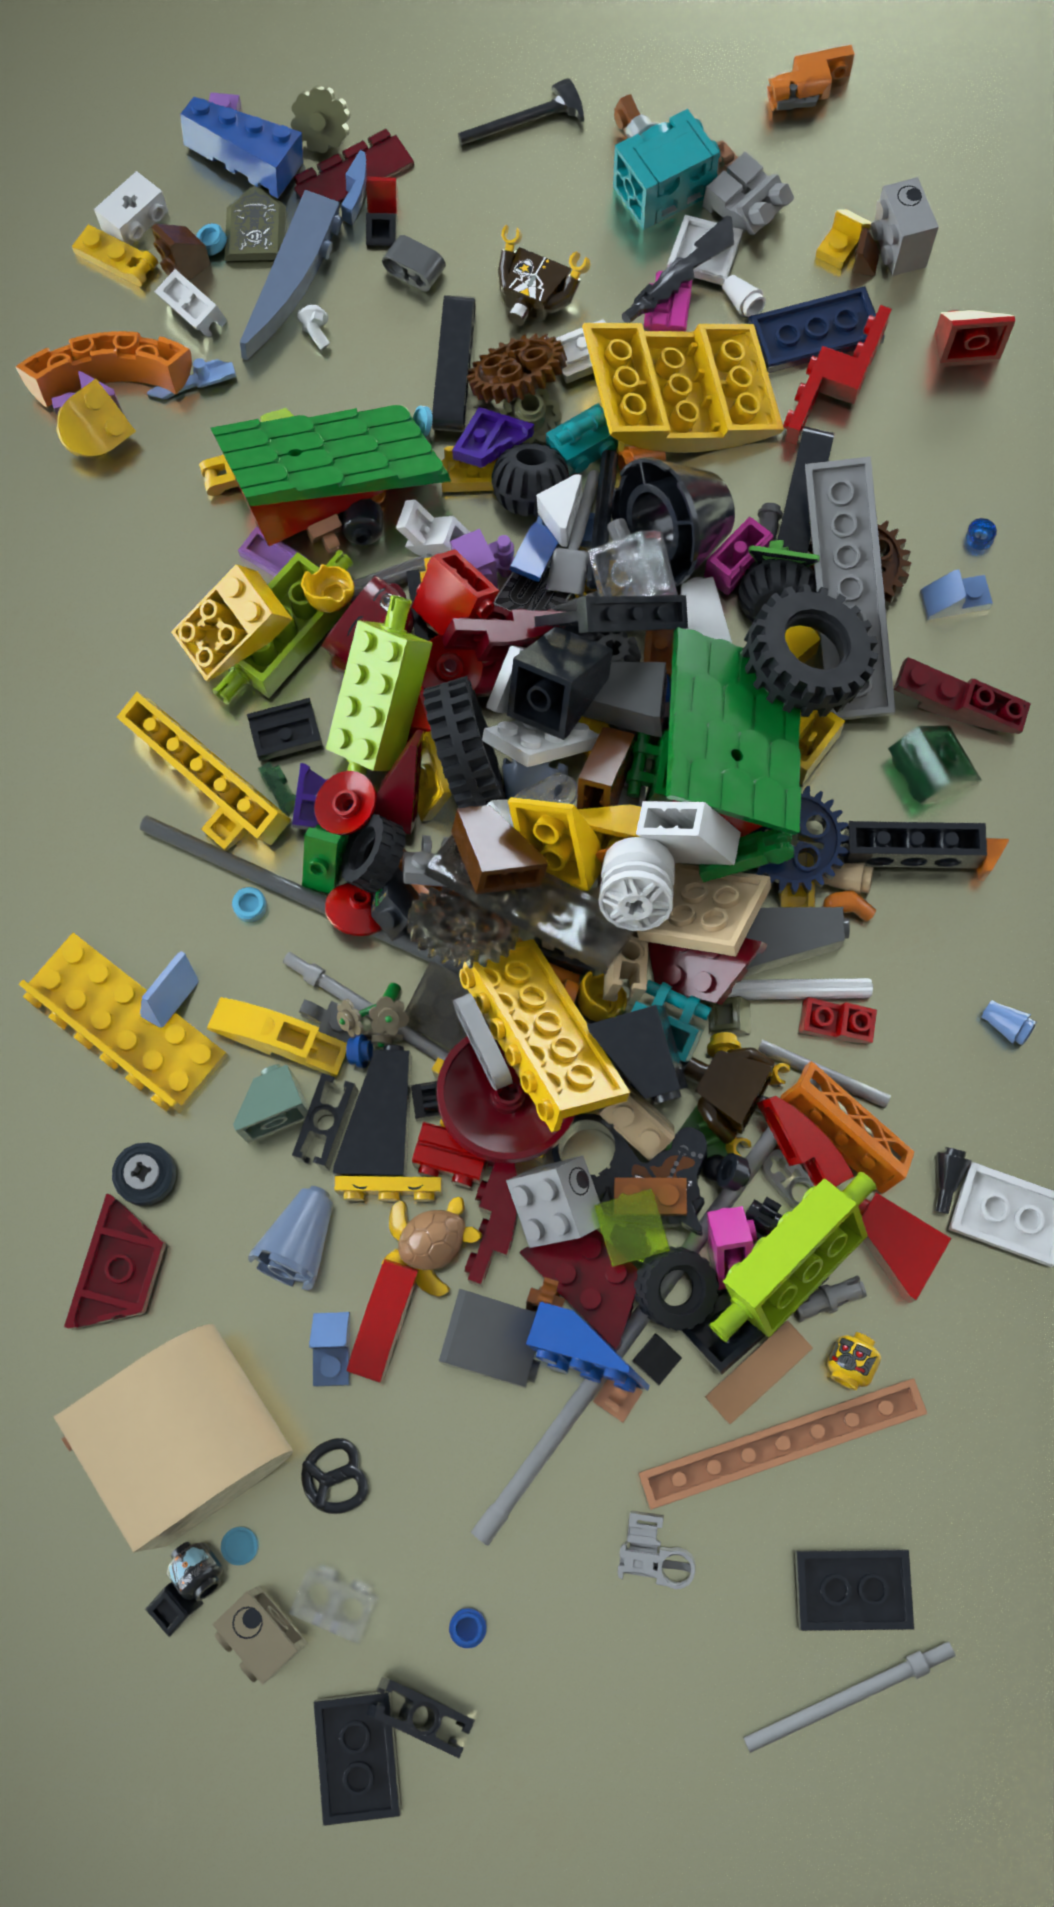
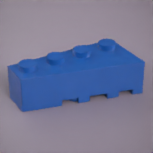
(244, 143)

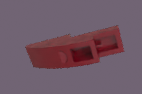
(495, 636)
(962, 701)
(500, 1228)

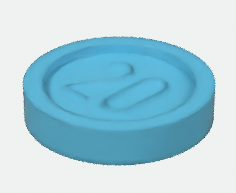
(423, 419)
(239, 1546)

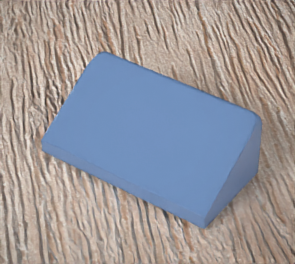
(168, 991)

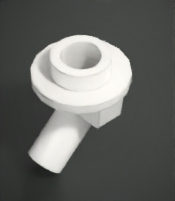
(312, 319)

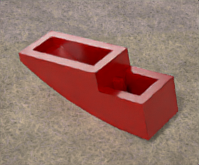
(804, 1142)
(382, 1321)

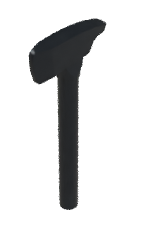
(566, 101)

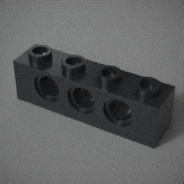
(916, 844)

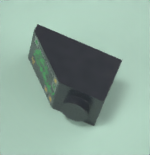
(392, 904)

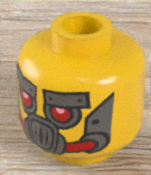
(854, 1361)

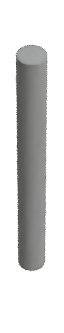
(847, 1083)

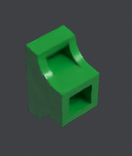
(322, 859)

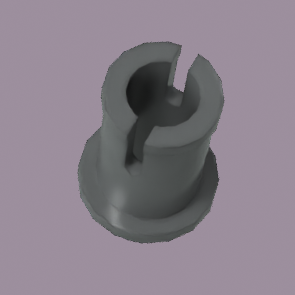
(769, 517)

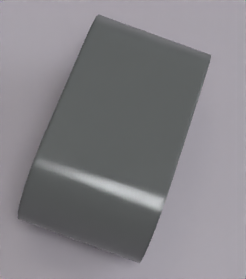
(413, 262)

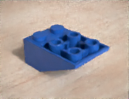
(571, 1343)

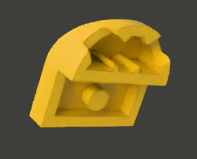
(92, 423)

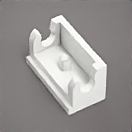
(190, 303)

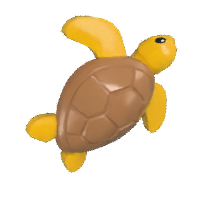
(429, 1241)

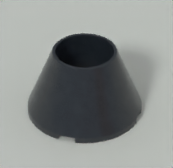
(682, 502)

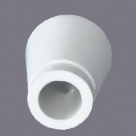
(744, 296)

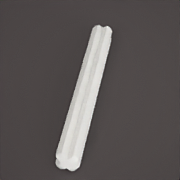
(803, 989)

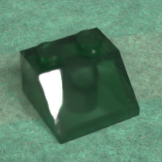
(933, 763)

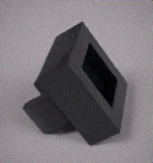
(425, 1101)

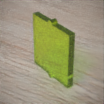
(632, 1227)

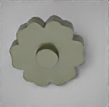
(321, 119)
(537, 410)

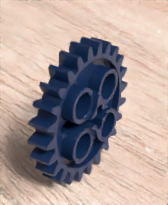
(791, 871)

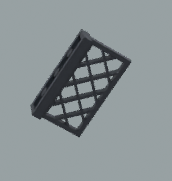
(622, 614)

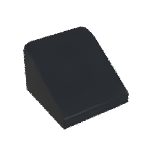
(381, 229)
(657, 1359)
(171, 1609)

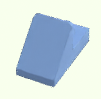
(955, 595)
(330, 1349)

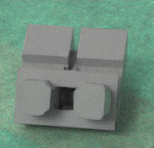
(747, 194)

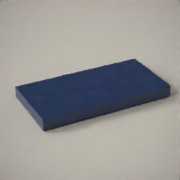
(800, 330)

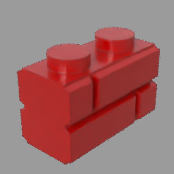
(441, 1154)

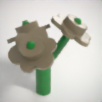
(386, 1015)

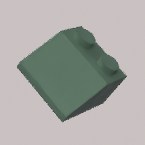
(270, 1104)

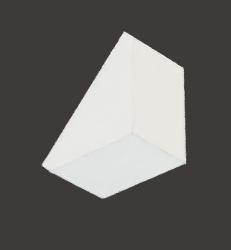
(560, 506)

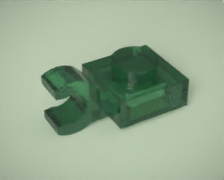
(275, 780)

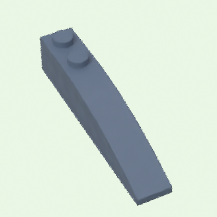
(294, 268)

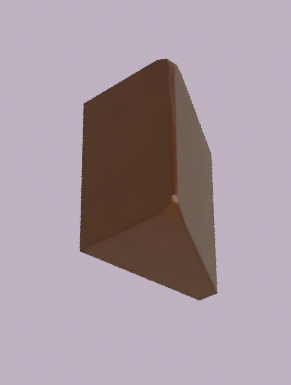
(866, 255)

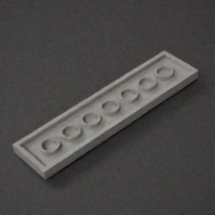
(850, 565)

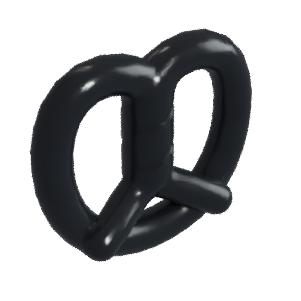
(333, 1477)

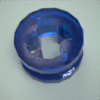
(984, 525)

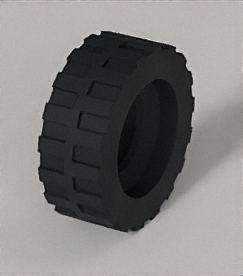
(373, 854)
(703, 1290)

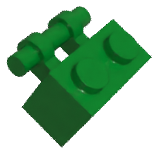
(657, 778)

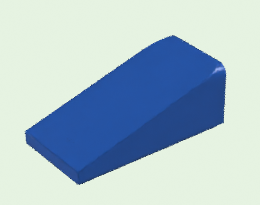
(534, 552)

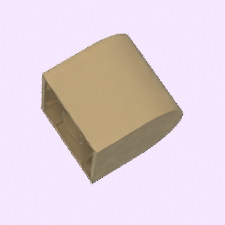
(174, 1438)

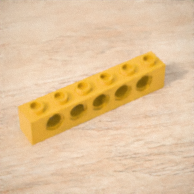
(204, 768)

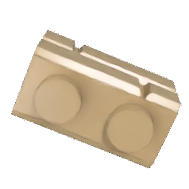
(640, 1123)

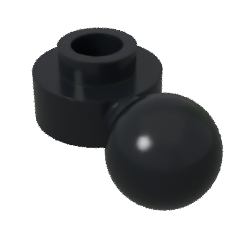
(728, 1171)

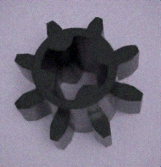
(764, 1216)

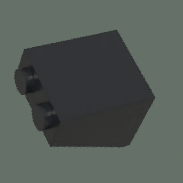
(557, 681)
(644, 1051)

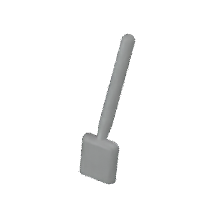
(570, 566)

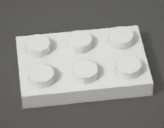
(535, 746)
(1006, 1213)

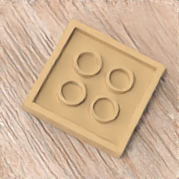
(711, 913)

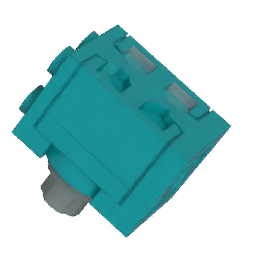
(664, 166)

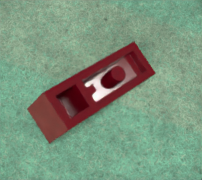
(399, 789)

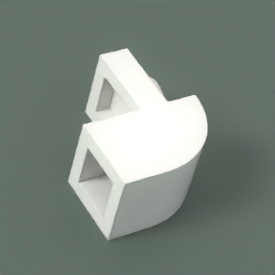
(425, 532)

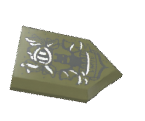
(254, 226)

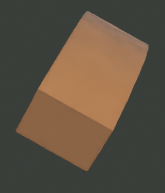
(758, 1372)

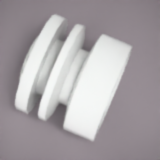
(637, 884)

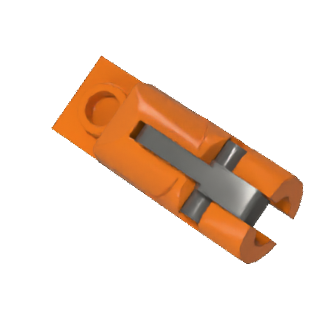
(809, 78)

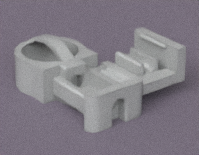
(644, 1555)

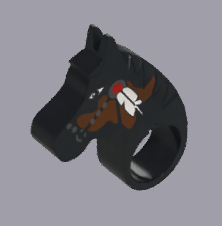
(681, 1161)

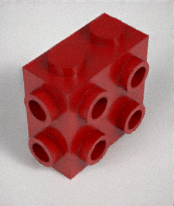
(452, 591)

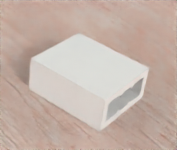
(690, 832)

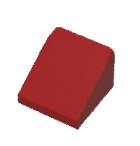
(382, 195)

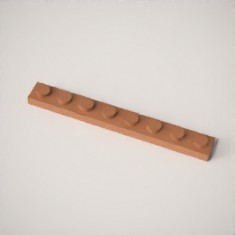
(782, 1443)

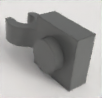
(326, 1019)

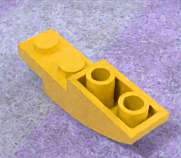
(278, 1034)

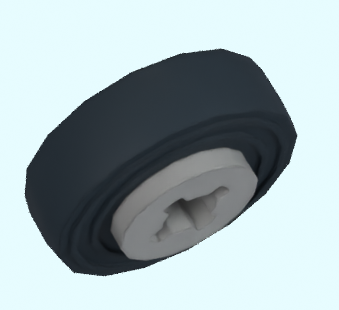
(154, 1180)

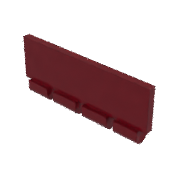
(383, 159)

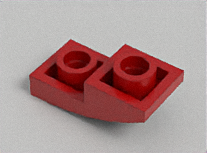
(838, 1022)

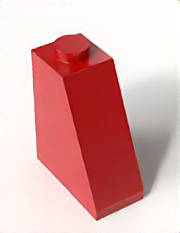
(902, 1244)

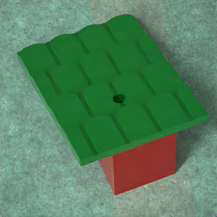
(321, 464)
(729, 739)

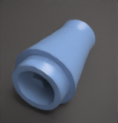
(1009, 1022)

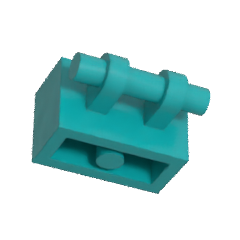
(582, 439)
(684, 1033)

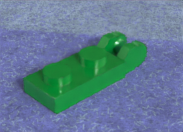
(753, 852)

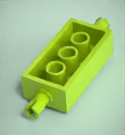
(278, 659)
(379, 691)
(795, 1257)

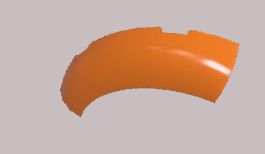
(108, 358)

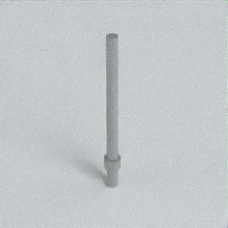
(316, 976)
(916, 1665)

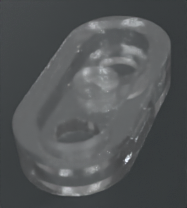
(544, 790)

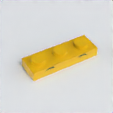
(388, 1188)

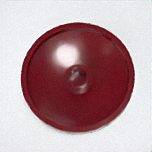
(488, 1122)

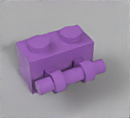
(486, 557)

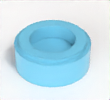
(213, 238)
(249, 904)

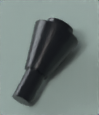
(950, 1172)

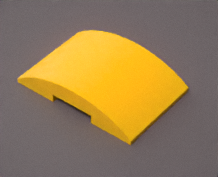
(683, 386)

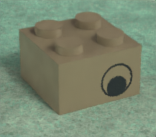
(258, 1635)

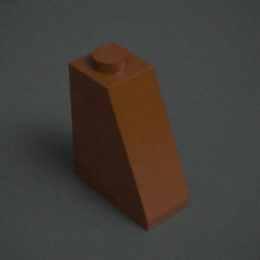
(605, 769)
(495, 851)

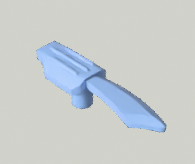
(204, 374)

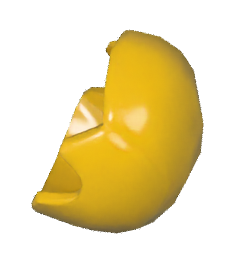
(328, 588)
(591, 999)

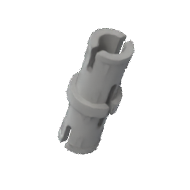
(831, 1298)

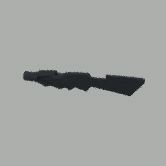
(681, 270)

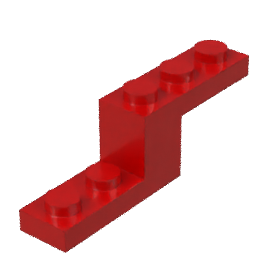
(836, 374)

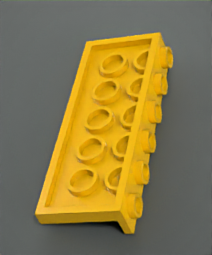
(105, 1011)
(543, 1035)

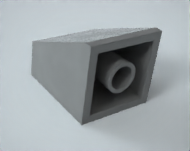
(490, 1340)

